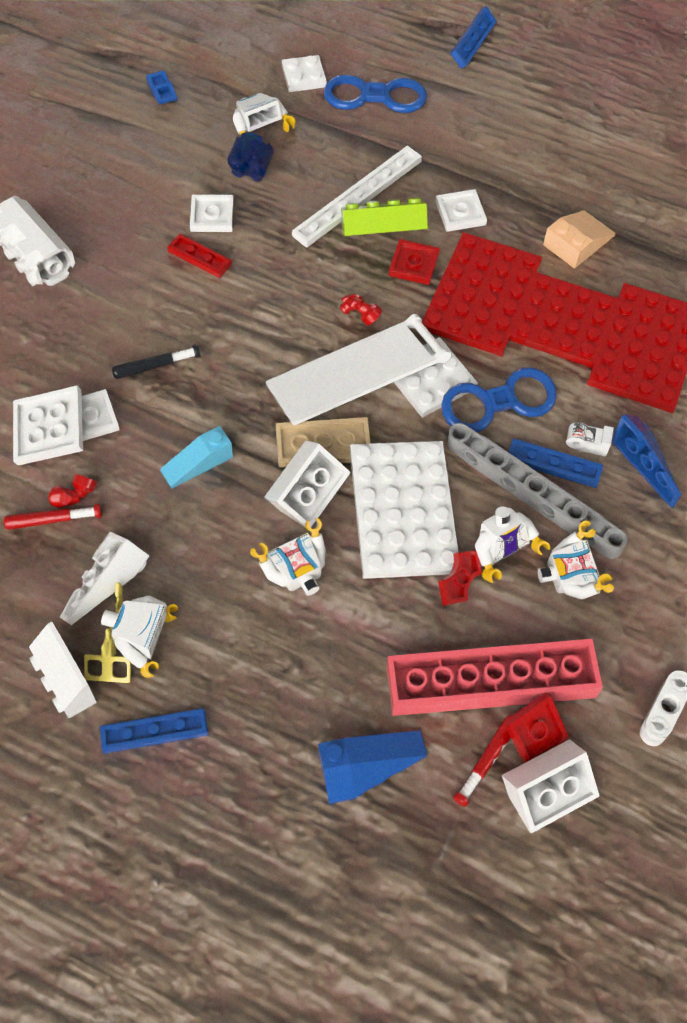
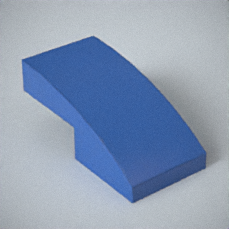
(161, 87)

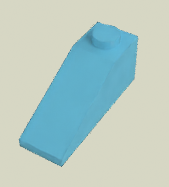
(198, 457)

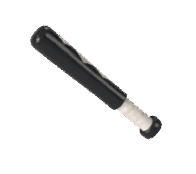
(139, 366)

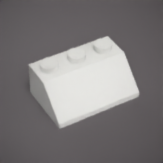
(307, 483)
(60, 672)
(551, 785)

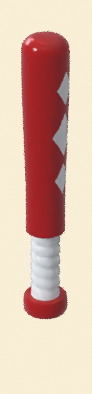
(47, 517)
(485, 762)

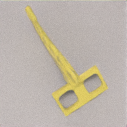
(108, 651)

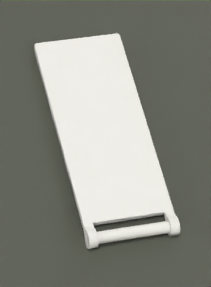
(355, 370)

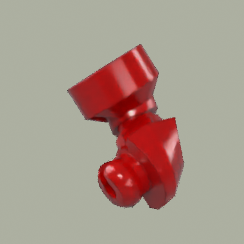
(368, 311)
(61, 497)

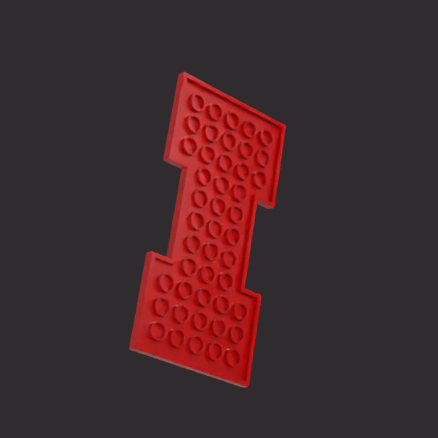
(499, 297)

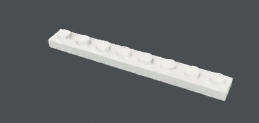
(359, 193)

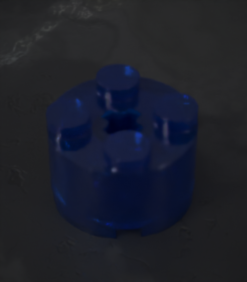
(250, 156)

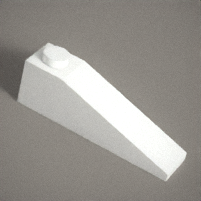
(114, 562)

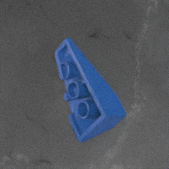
(643, 452)
(362, 762)

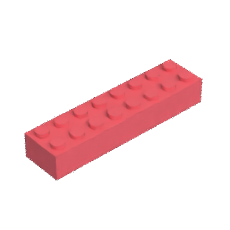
(492, 676)

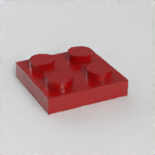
(414, 262)
(536, 728)

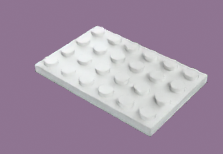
(403, 509)

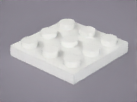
(427, 386)
(47, 425)

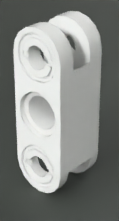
(659, 722)

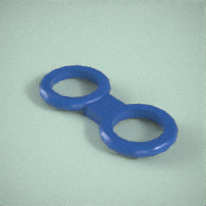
(375, 93)
(500, 398)

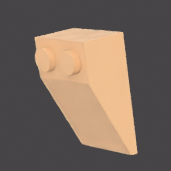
(576, 237)

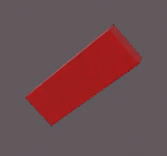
(199, 255)

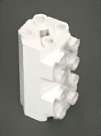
(33, 243)

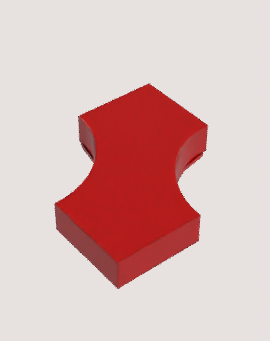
(456, 585)

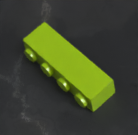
(384, 218)

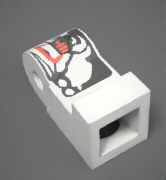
(589, 438)

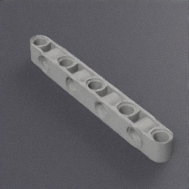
(548, 500)

